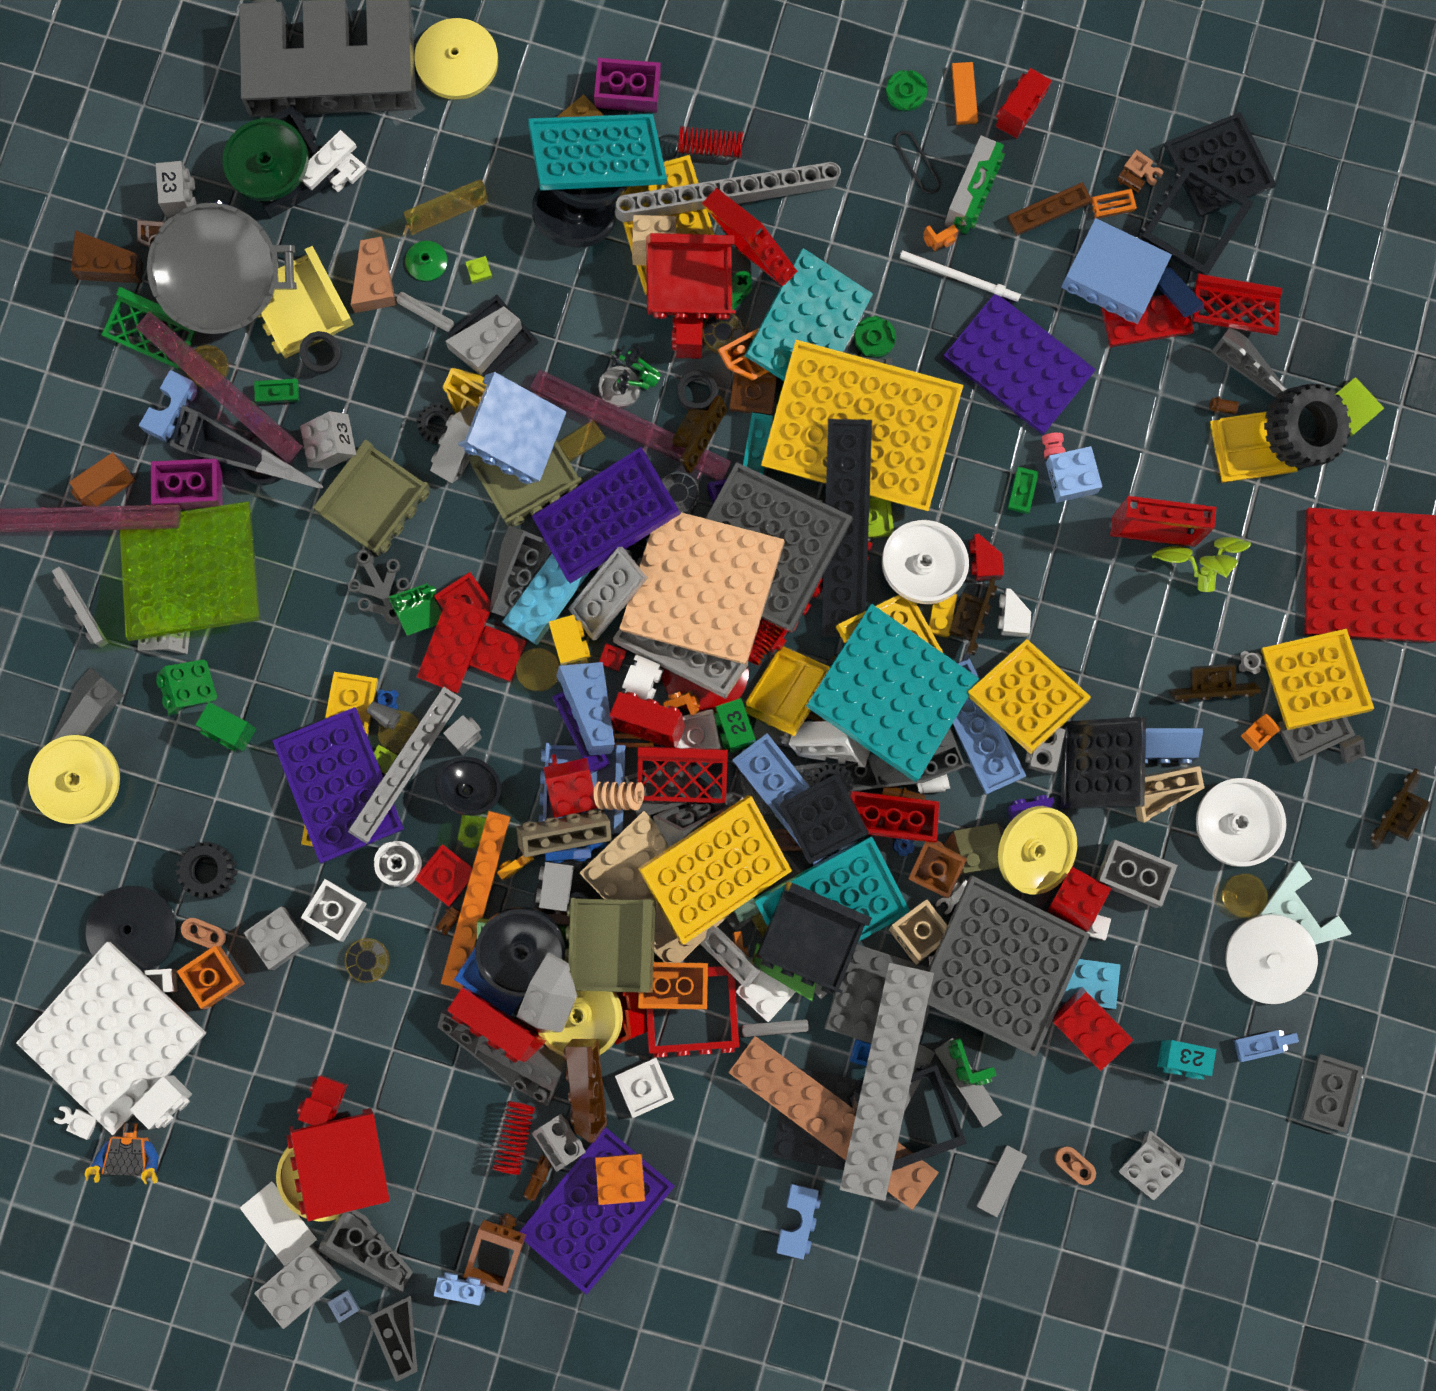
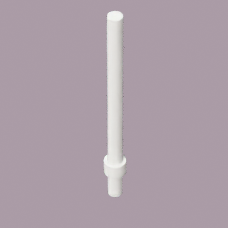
(999, 289)

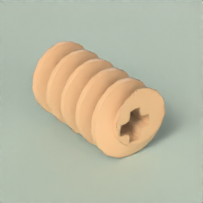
(618, 796)

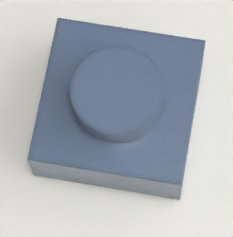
(343, 1306)

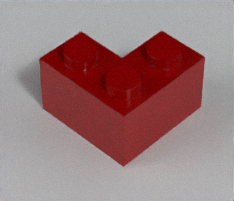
(687, 337)
(323, 1102)

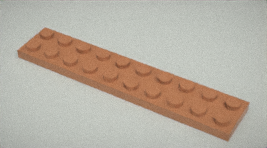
(819, 1113)

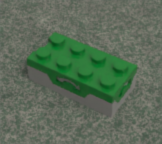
(975, 185)

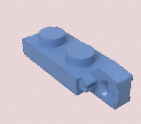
(1263, 1045)

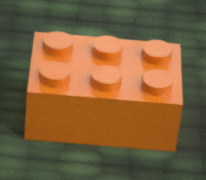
(677, 987)

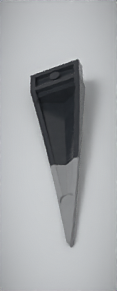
(209, 438)

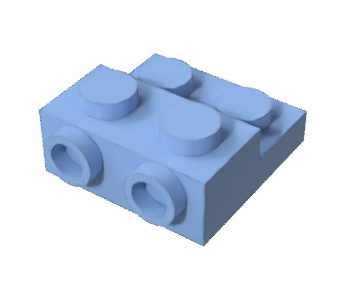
(467, 1291)

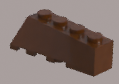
(586, 1088)

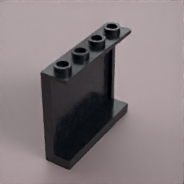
(811, 937)

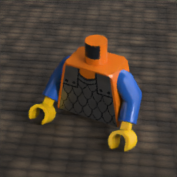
(126, 1156)

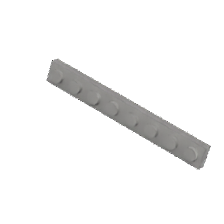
(404, 765)

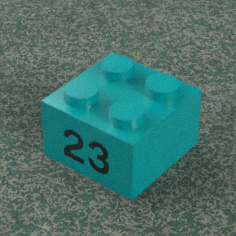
(1187, 1058)

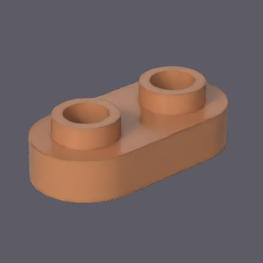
(203, 934)
(1074, 1165)

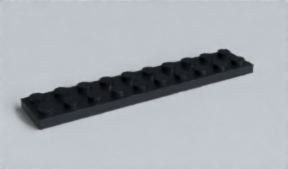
(848, 492)

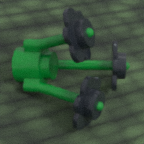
(648, 375)

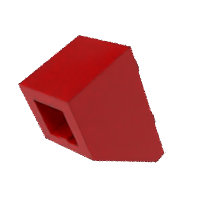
(986, 558)

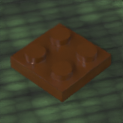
(753, 395)

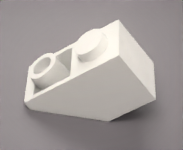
(1015, 615)

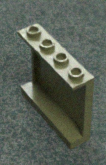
(372, 499)
(519, 500)
(611, 944)

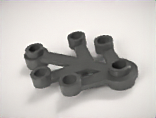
(381, 589)

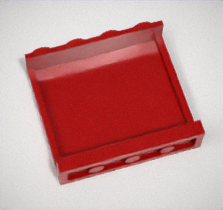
(689, 275)
(338, 1166)

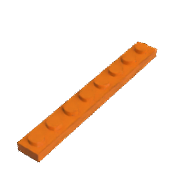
(476, 895)

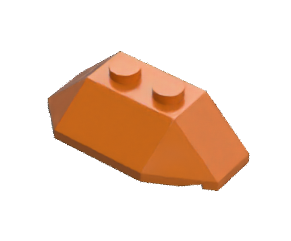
(735, 360)

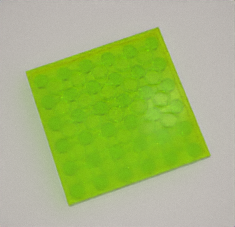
(190, 573)

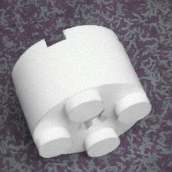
(642, 678)
(385, 865)

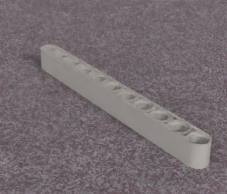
(736, 185)

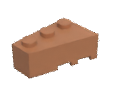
(372, 278)

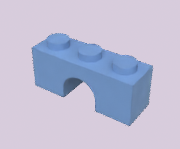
(163, 423)
(795, 1242)

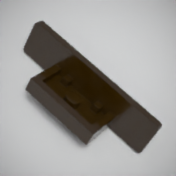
(697, 432)
(969, 617)
(1213, 681)
(1404, 814)

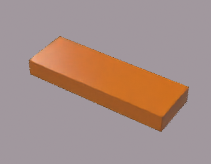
(964, 93)

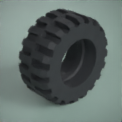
(1330, 420)

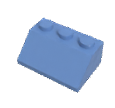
(1173, 745)

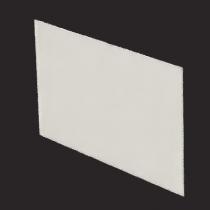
(278, 1224)

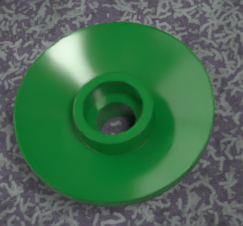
(429, 269)

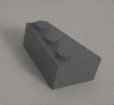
(396, 1336)

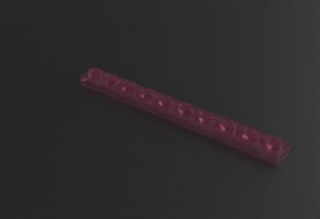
(219, 387)
(623, 422)
(90, 518)

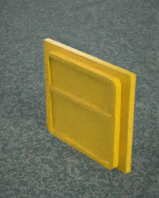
(1243, 448)
(785, 690)

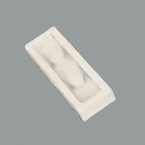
(328, 159)

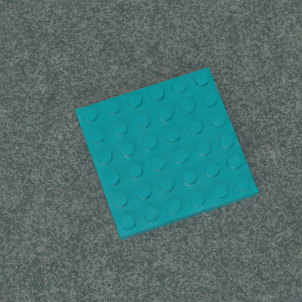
(892, 693)

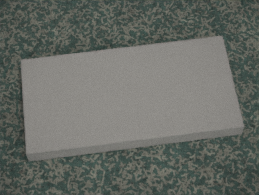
(607, 593)

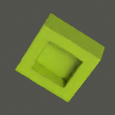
(479, 270)
(385, 758)

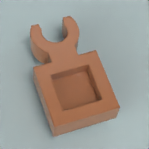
(1141, 166)

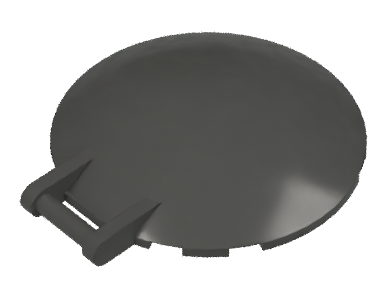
(215, 268)

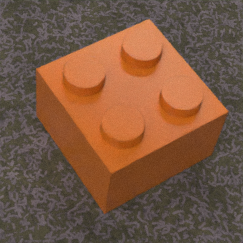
(210, 977)
(620, 1178)

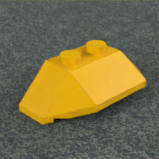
(463, 389)

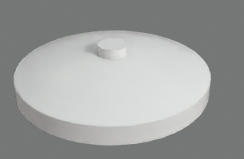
(925, 562)
(1241, 822)
(1271, 959)

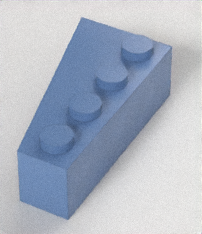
(588, 698)

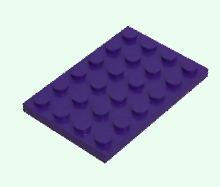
(1019, 363)
(605, 514)
(332, 781)
(581, 1234)

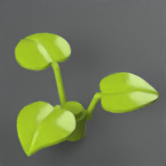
(1212, 564)

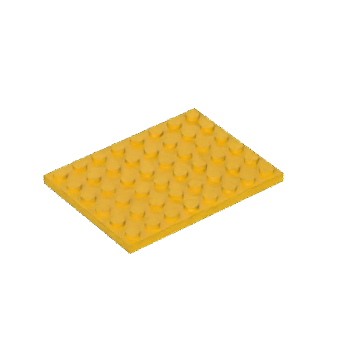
(907, 412)

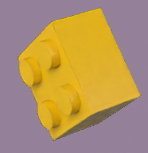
(568, 642)

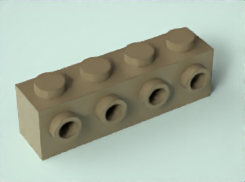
(563, 833)

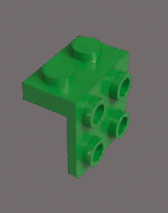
(185, 685)
(963, 1071)

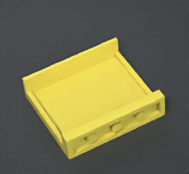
(305, 310)

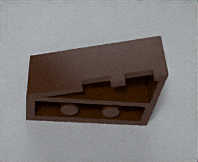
(104, 261)

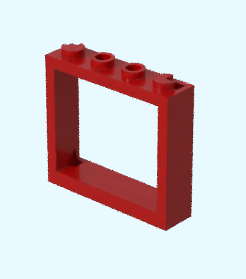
(758, 248)
(1163, 521)
(704, 1048)

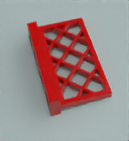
(1237, 292)
(683, 755)

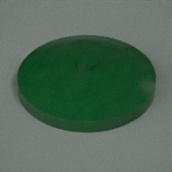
(265, 159)

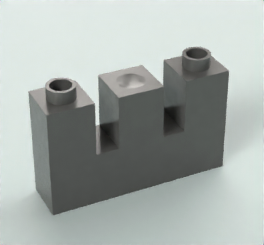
(328, 71)

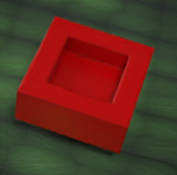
(612, 657)

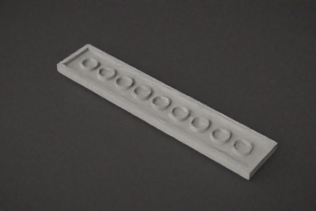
(887, 1082)

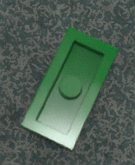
(276, 391)
(1023, 490)

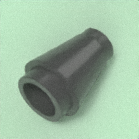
(384, 715)

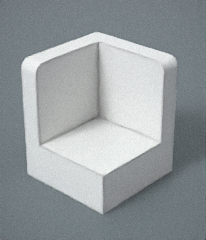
(164, 978)

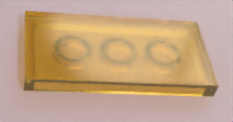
(446, 206)

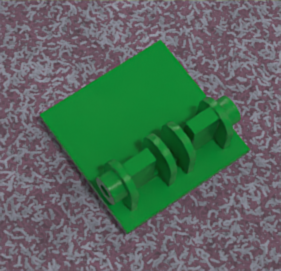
(416, 608)

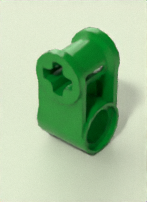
(739, 292)

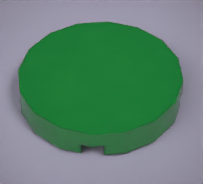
(906, 90)
(874, 337)

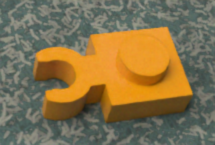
(510, 868)

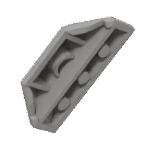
(548, 997)

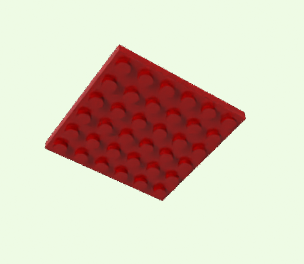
(1370, 574)

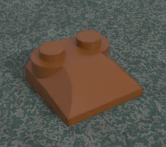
(937, 868)

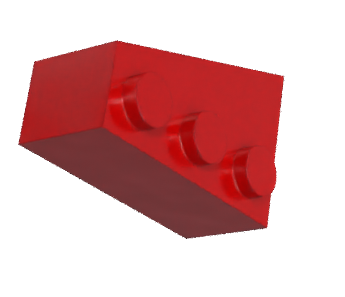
(1022, 102)
(634, 1019)

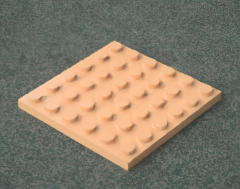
(704, 586)

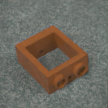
(101, 481)
(503, 1237)

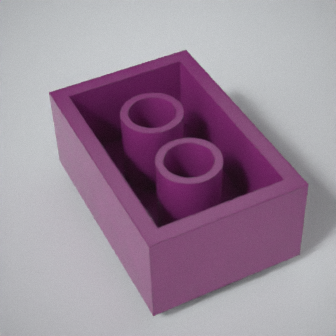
(627, 85)
(187, 483)

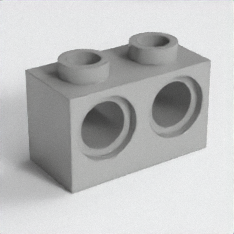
(463, 734)
(1050, 751)
(554, 1145)

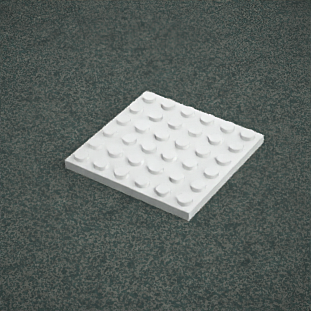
(110, 1037)

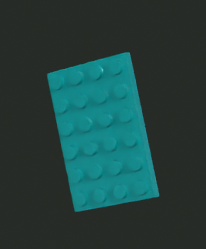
(596, 151)
(812, 307)
(852, 878)

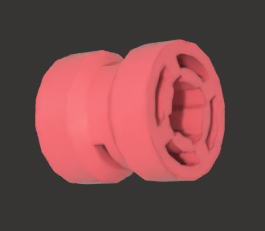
(1053, 444)

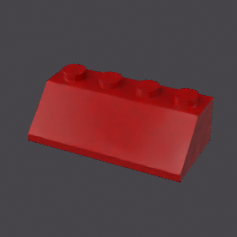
(898, 816)
(496, 1025)

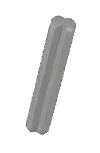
(425, 311)
(775, 1028)

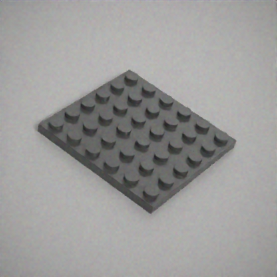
(806, 525)
(1004, 965)

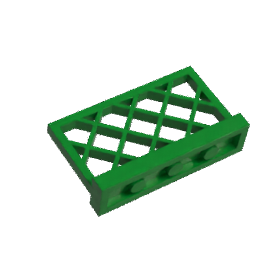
(144, 305)

